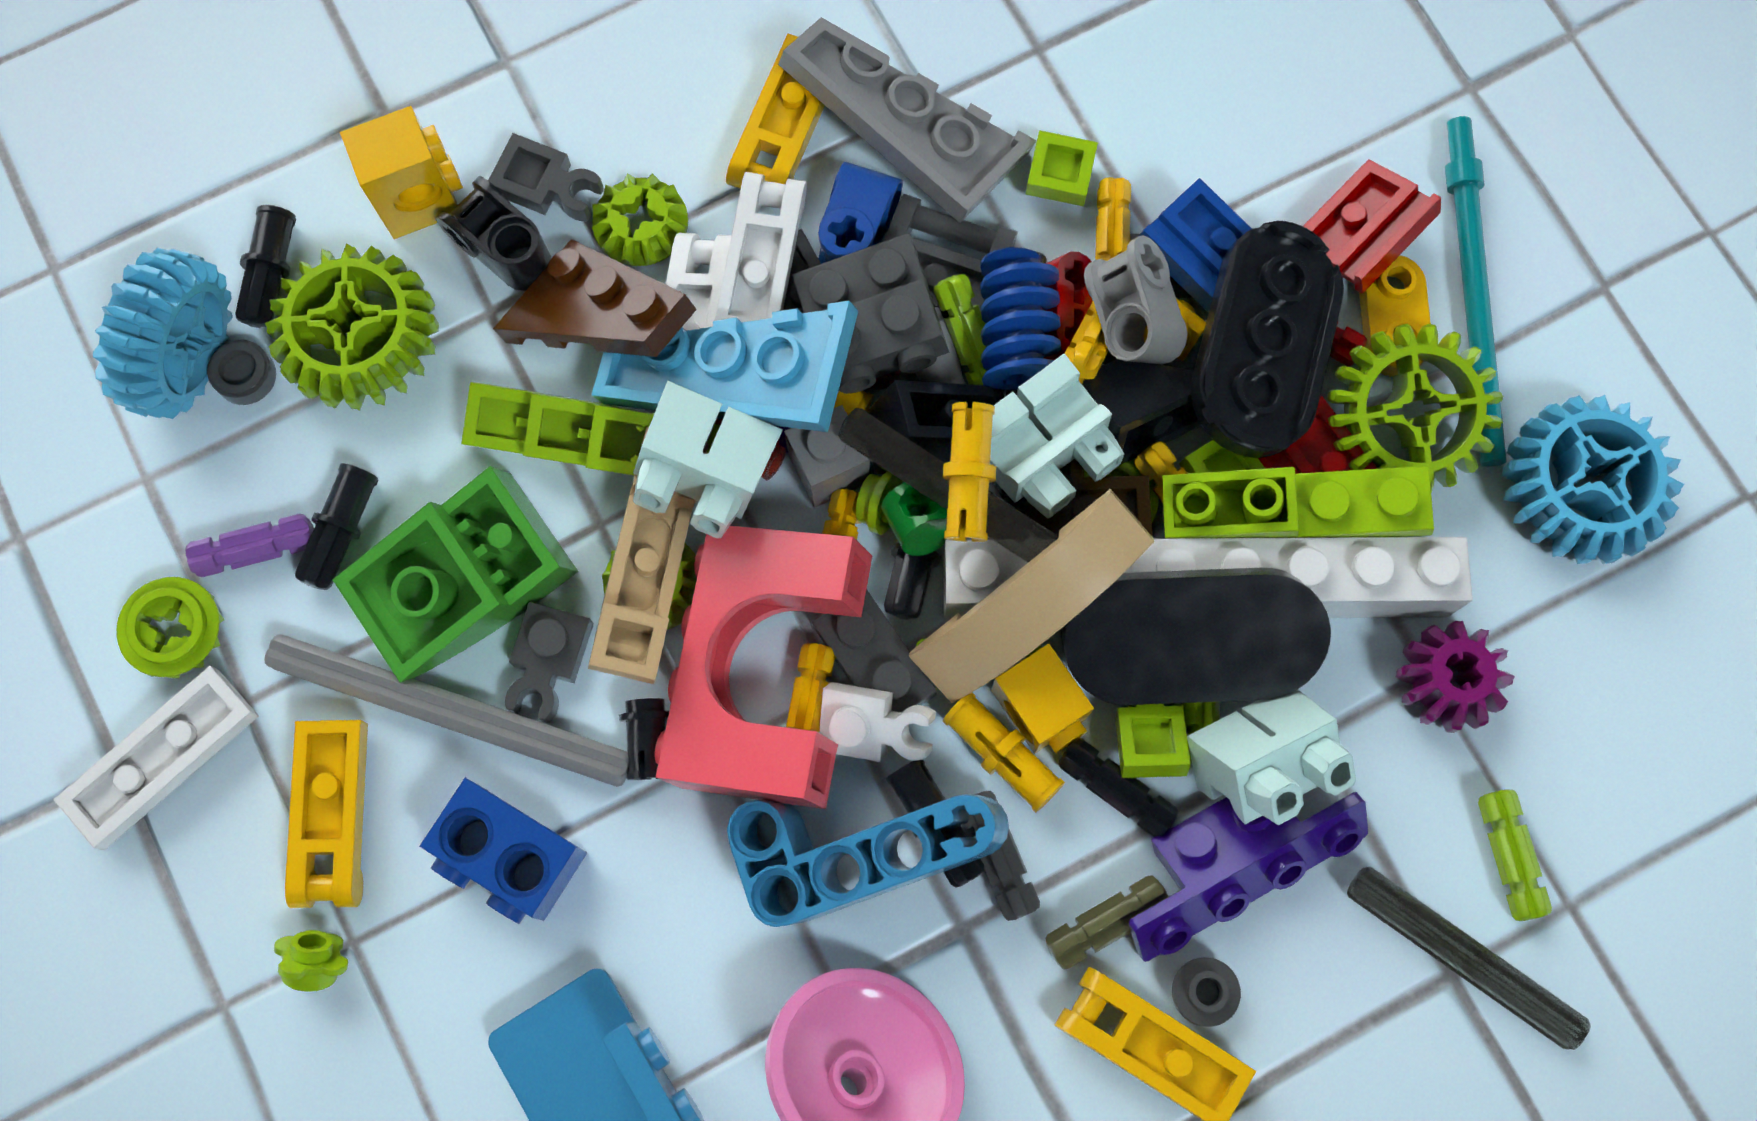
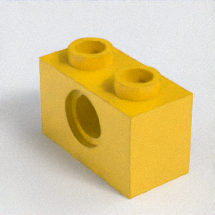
(402, 170)

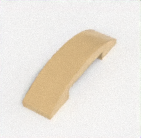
(641, 589)
(1035, 600)

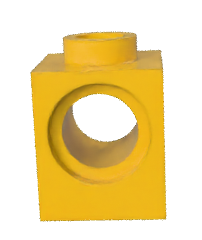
(1043, 700)

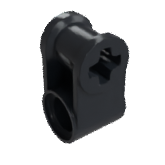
(492, 230)

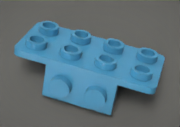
(588, 1059)

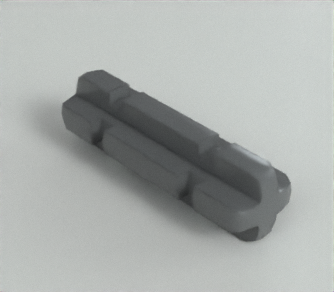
(1006, 870)

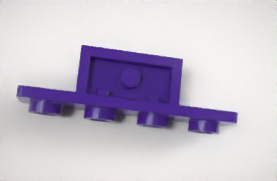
(1231, 863)

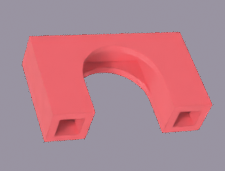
(737, 586)

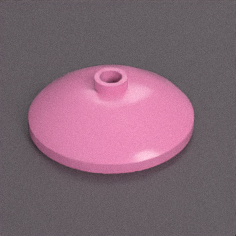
(877, 1036)

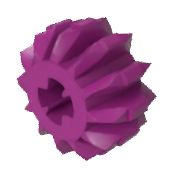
(1476, 676)

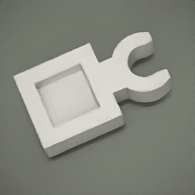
(865, 725)

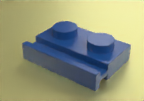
(1195, 238)

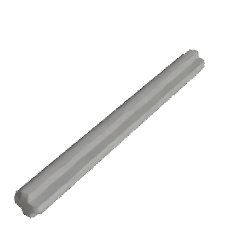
(448, 710)

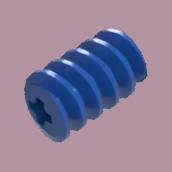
(1016, 316)

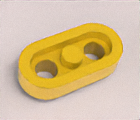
(1388, 307)

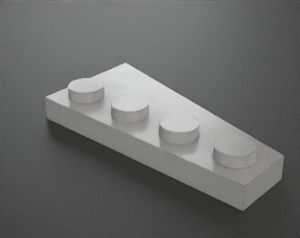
(926, 136)

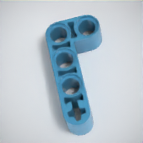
(873, 849)

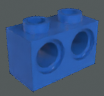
(510, 839)

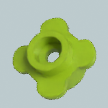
(310, 960)

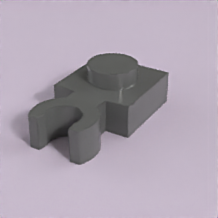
(538, 175)
(548, 649)

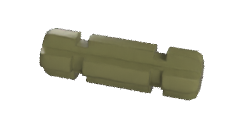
(1103, 923)

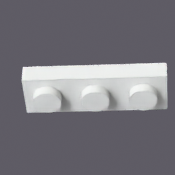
(155, 758)

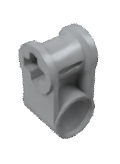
(1133, 294)

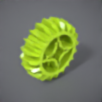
(329, 305)
(1468, 401)

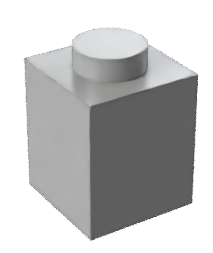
(825, 461)

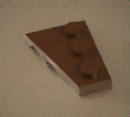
(596, 303)

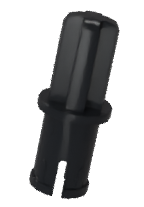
(264, 265)
(335, 526)
(909, 582)
(918, 790)

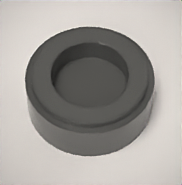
(241, 372)

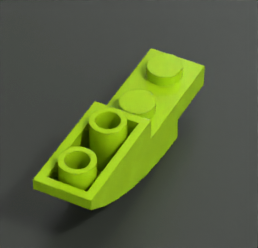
(1299, 505)

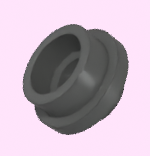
(1185, 995)

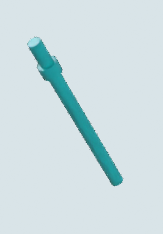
(1464, 181)

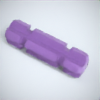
(249, 545)

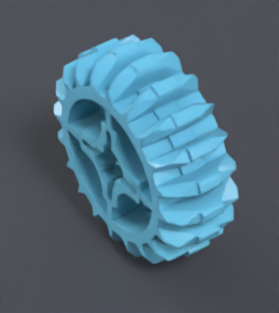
(162, 332)
(1575, 438)

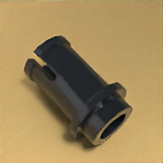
(644, 724)

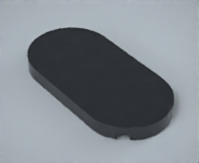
(1267, 340)
(1198, 637)

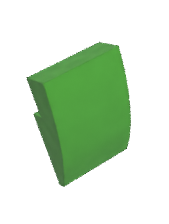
(454, 574)

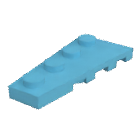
(768, 368)

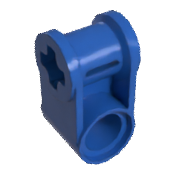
(857, 211)

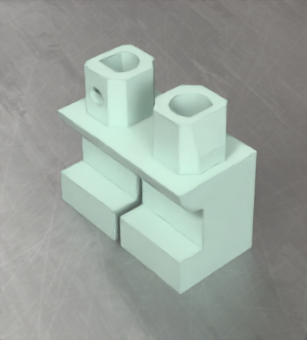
(1044, 431)
(675, 459)
(1271, 757)

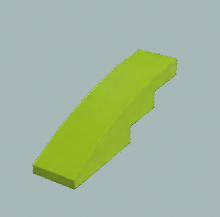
(556, 427)

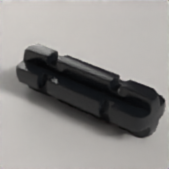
(1124, 794)

